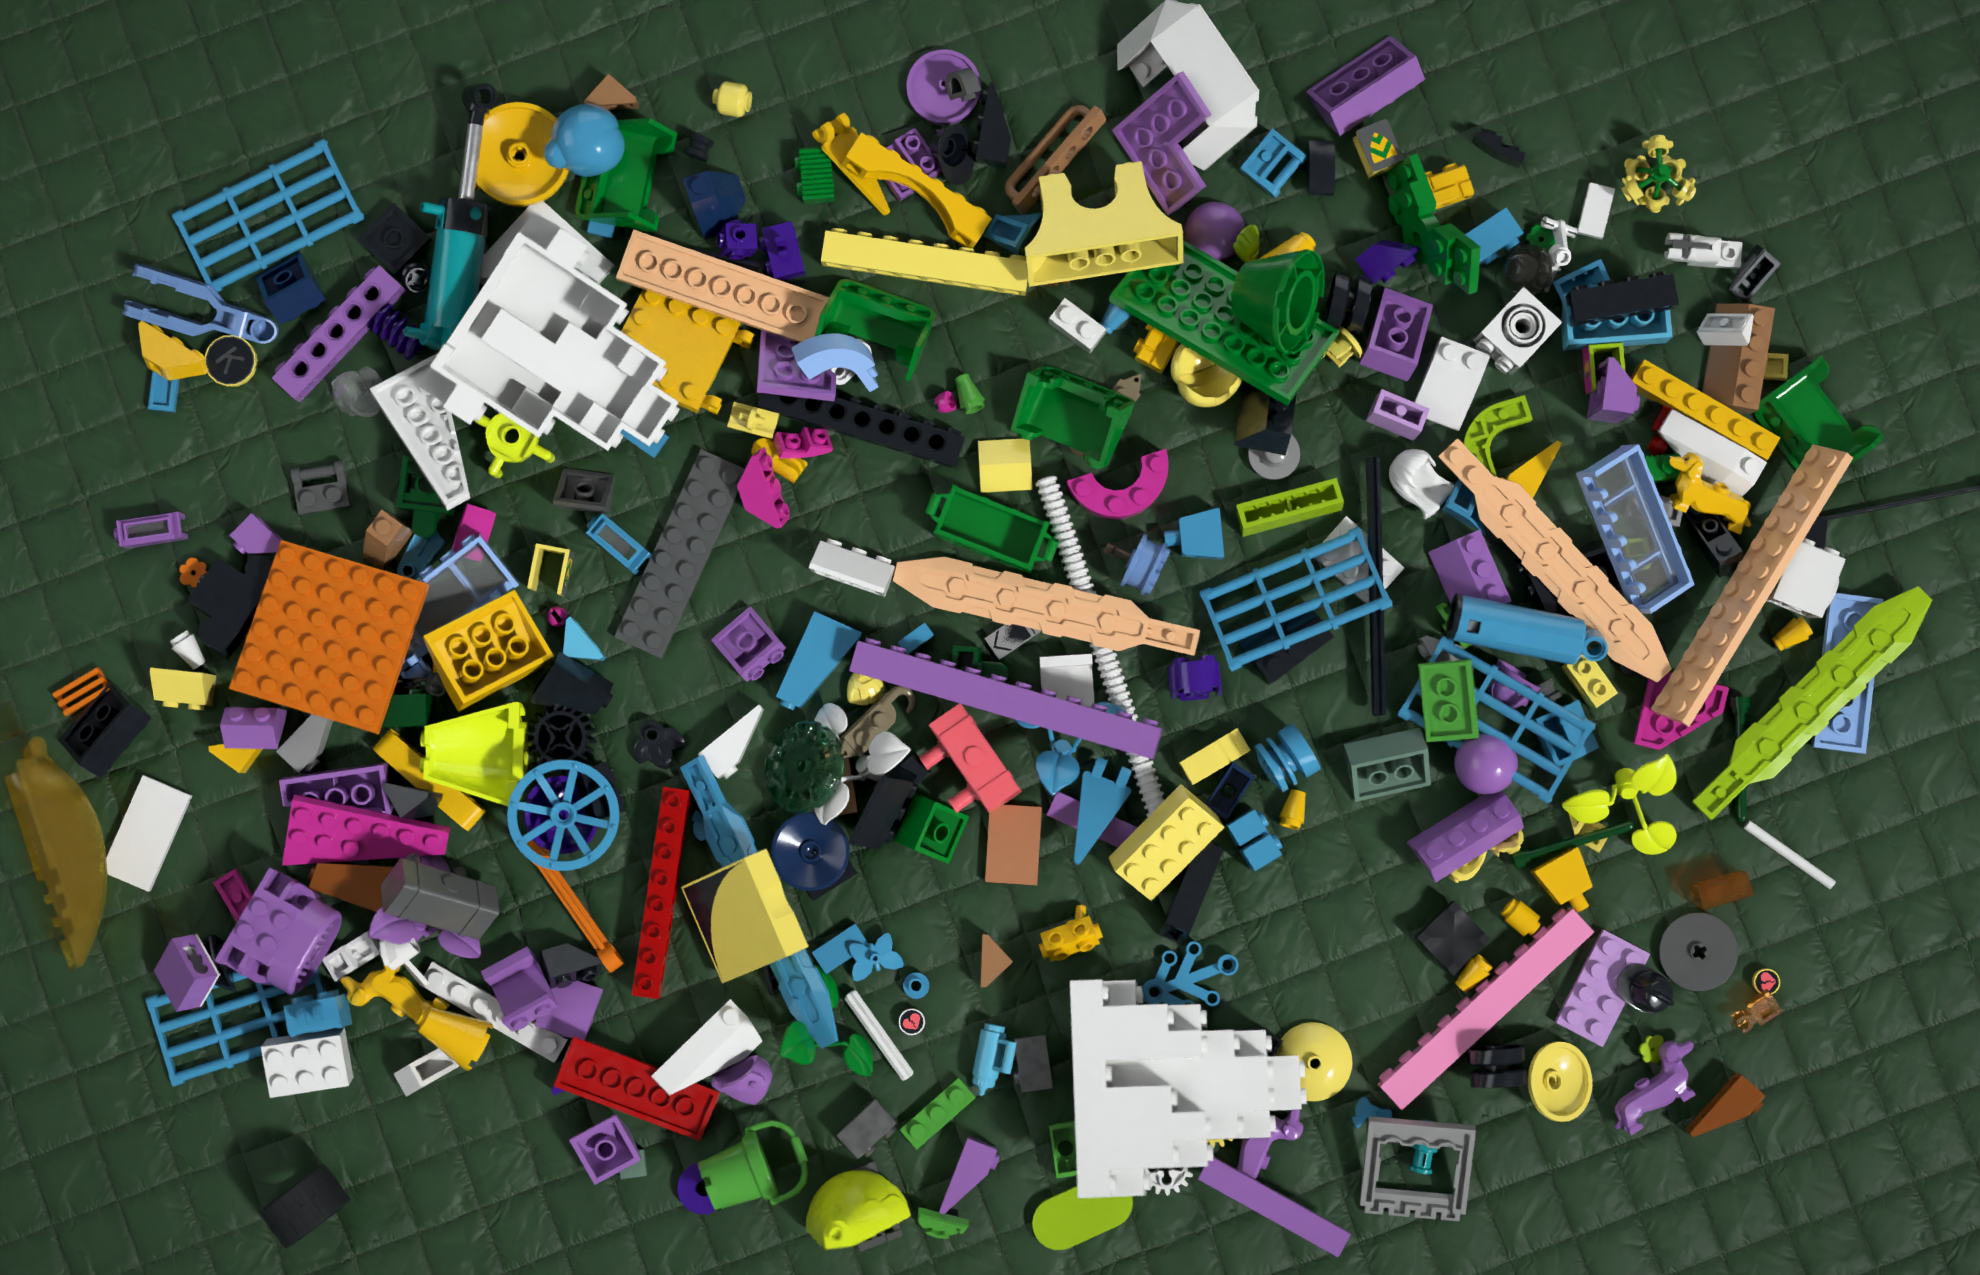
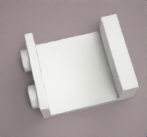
(1068, 676)

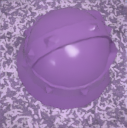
(1504, 693)

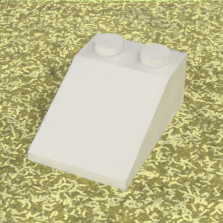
(1451, 382)

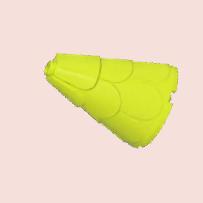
(854, 1209)

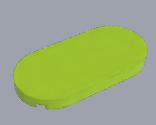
(1069, 1220)

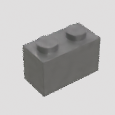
(1032, 1063)
(867, 1128)

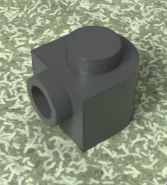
(962, 84)

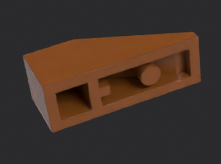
(1731, 1103)

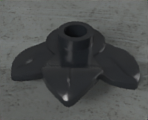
(658, 748)

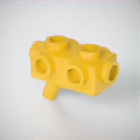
(1070, 938)

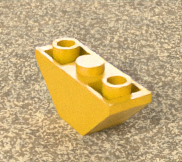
(169, 355)

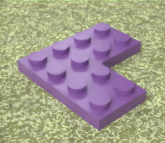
(1154, 136)

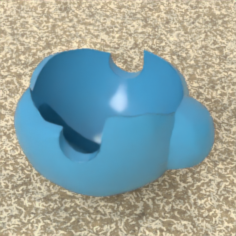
(585, 141)

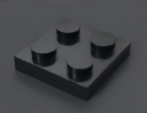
(394, 239)

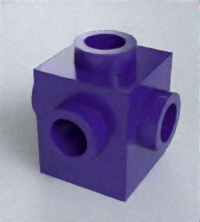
(737, 239)

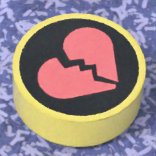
(1765, 979)

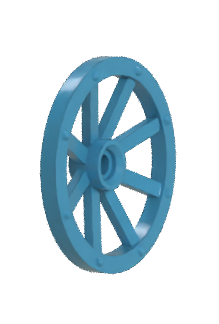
(589, 856)

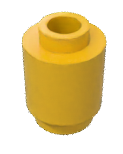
(1521, 917)

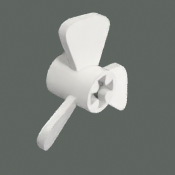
(399, 954)

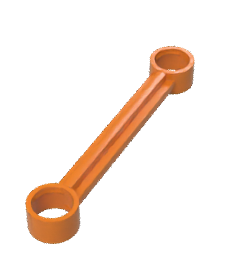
(604, 949)

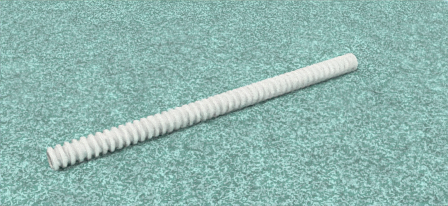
(1105, 657)

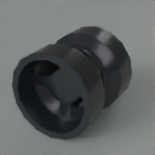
(418, 281)

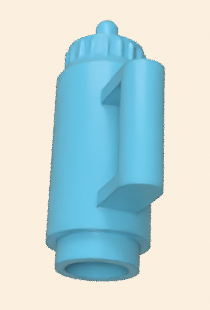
(989, 1056)

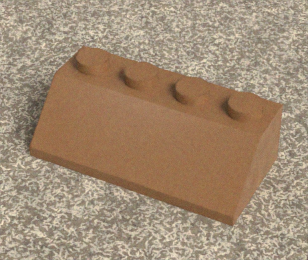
(1737, 372)

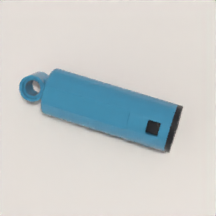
(1522, 630)

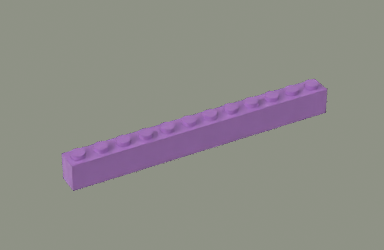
(1005, 699)

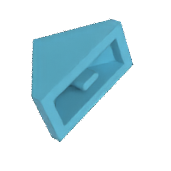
(578, 643)

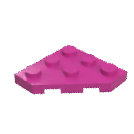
(1658, 731)

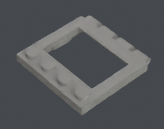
(1408, 1133)

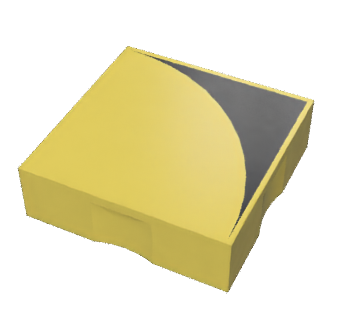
(744, 916)

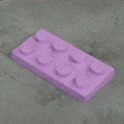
(1594, 997)

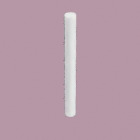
(1789, 854)

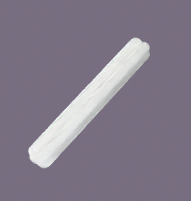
(878, 1035)

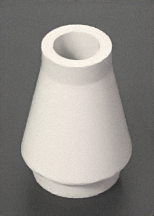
(188, 649)

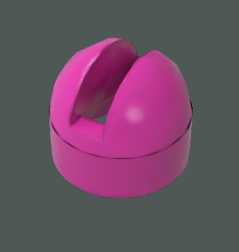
(946, 402)
(563, 614)

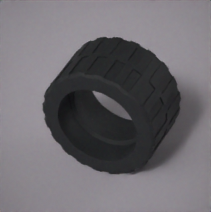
(305, 1206)

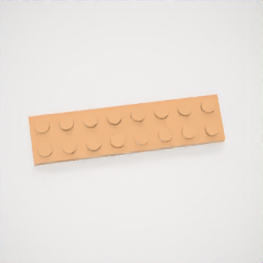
(721, 287)

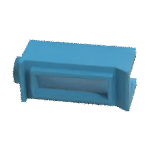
(617, 542)

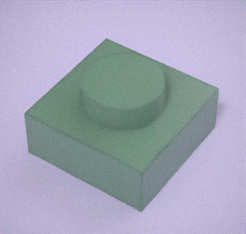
(636, 1170)

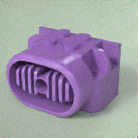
(281, 934)

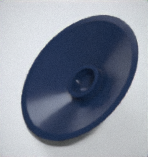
(809, 852)

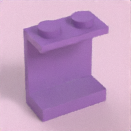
(520, 989)

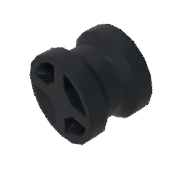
(698, 147)

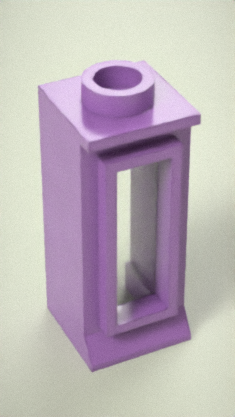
(150, 530)

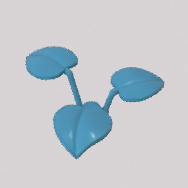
(1057, 766)

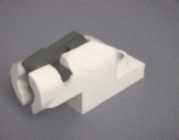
(1703, 251)

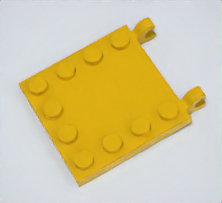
(689, 342)

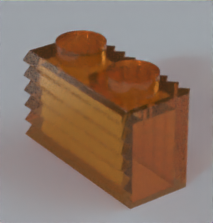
(1721, 890)

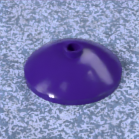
(533, 820)

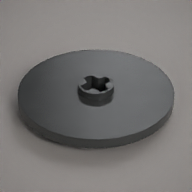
(1694, 972)

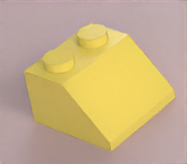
(183, 687)

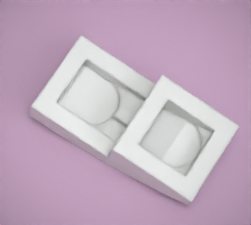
(351, 956)

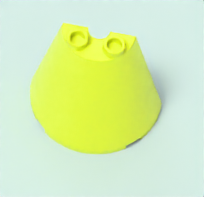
(478, 752)

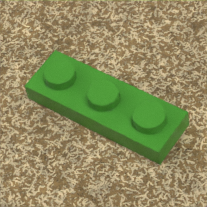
(937, 1113)

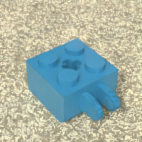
(317, 1014)

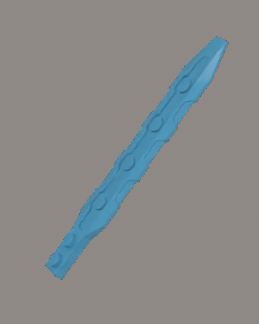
(731, 842)

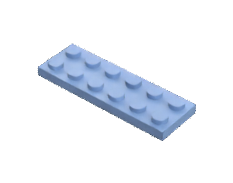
(1850, 725)

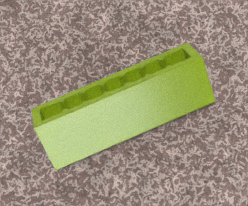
(1289, 507)

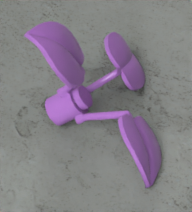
(402, 931)

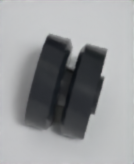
(1353, 302)
(1498, 1068)

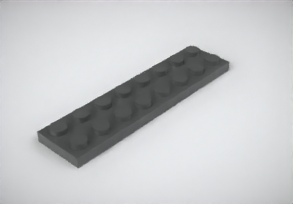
(681, 554)

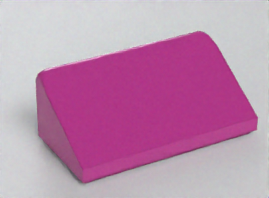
(475, 521)

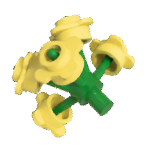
(1665, 170)

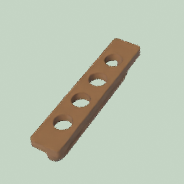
(1092, 121)

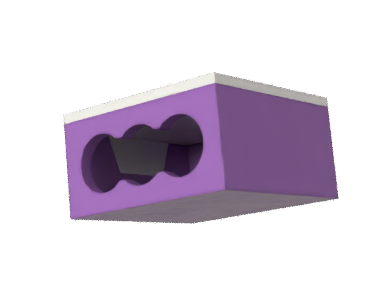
(186, 972)

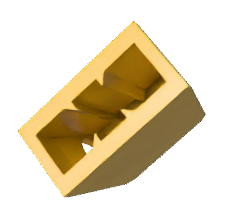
(1565, 878)

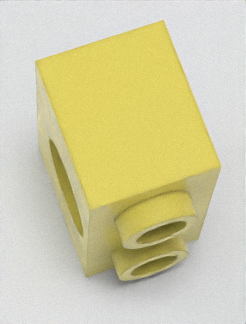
(1590, 682)

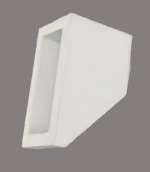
(424, 1071)

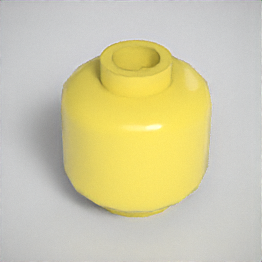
(732, 99)

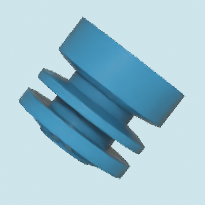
(1287, 757)

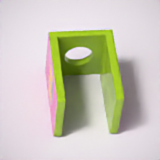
(1589, 366)

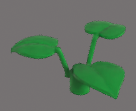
(800, 1046)

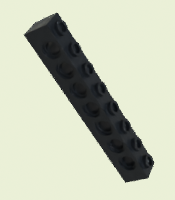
(947, 455)

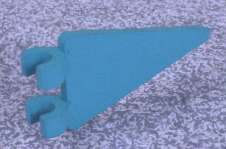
(1098, 805)

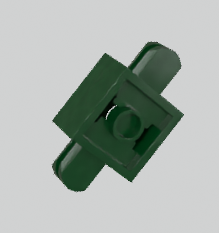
(418, 496)

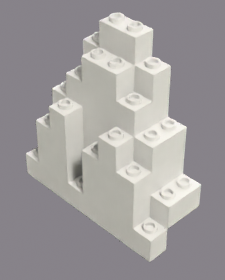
(548, 347)
(1162, 1086)

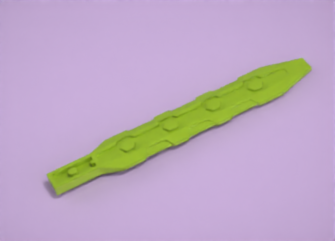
(1817, 697)

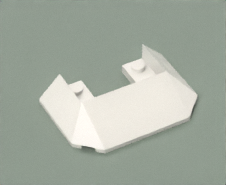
(1187, 41)

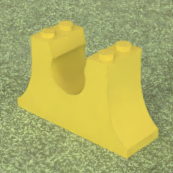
(1104, 240)

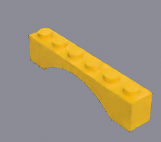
(873, 161)
(1680, 396)

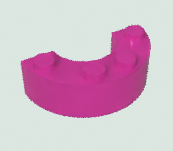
(1126, 502)

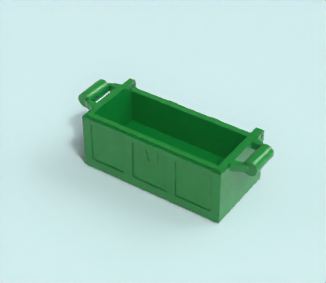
(991, 529)

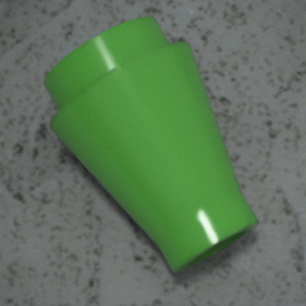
(969, 396)

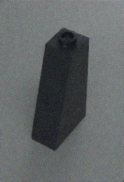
(1190, 894)

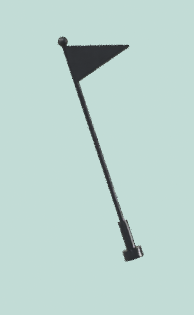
(1819, 528)

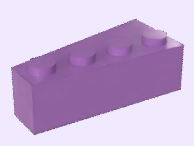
(349, 786)

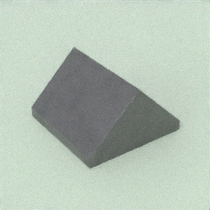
(584, 491)

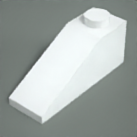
(730, 747)

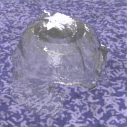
(353, 393)

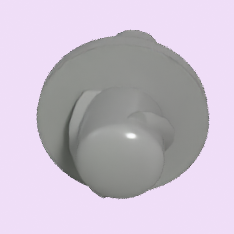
(1273, 465)

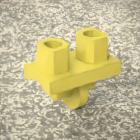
(753, 420)

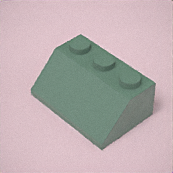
(1387, 764)

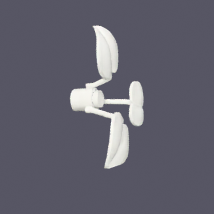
(885, 753)

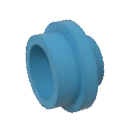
(916, 977)

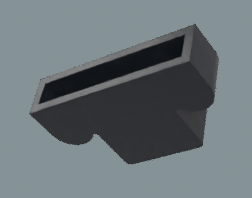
(230, 602)

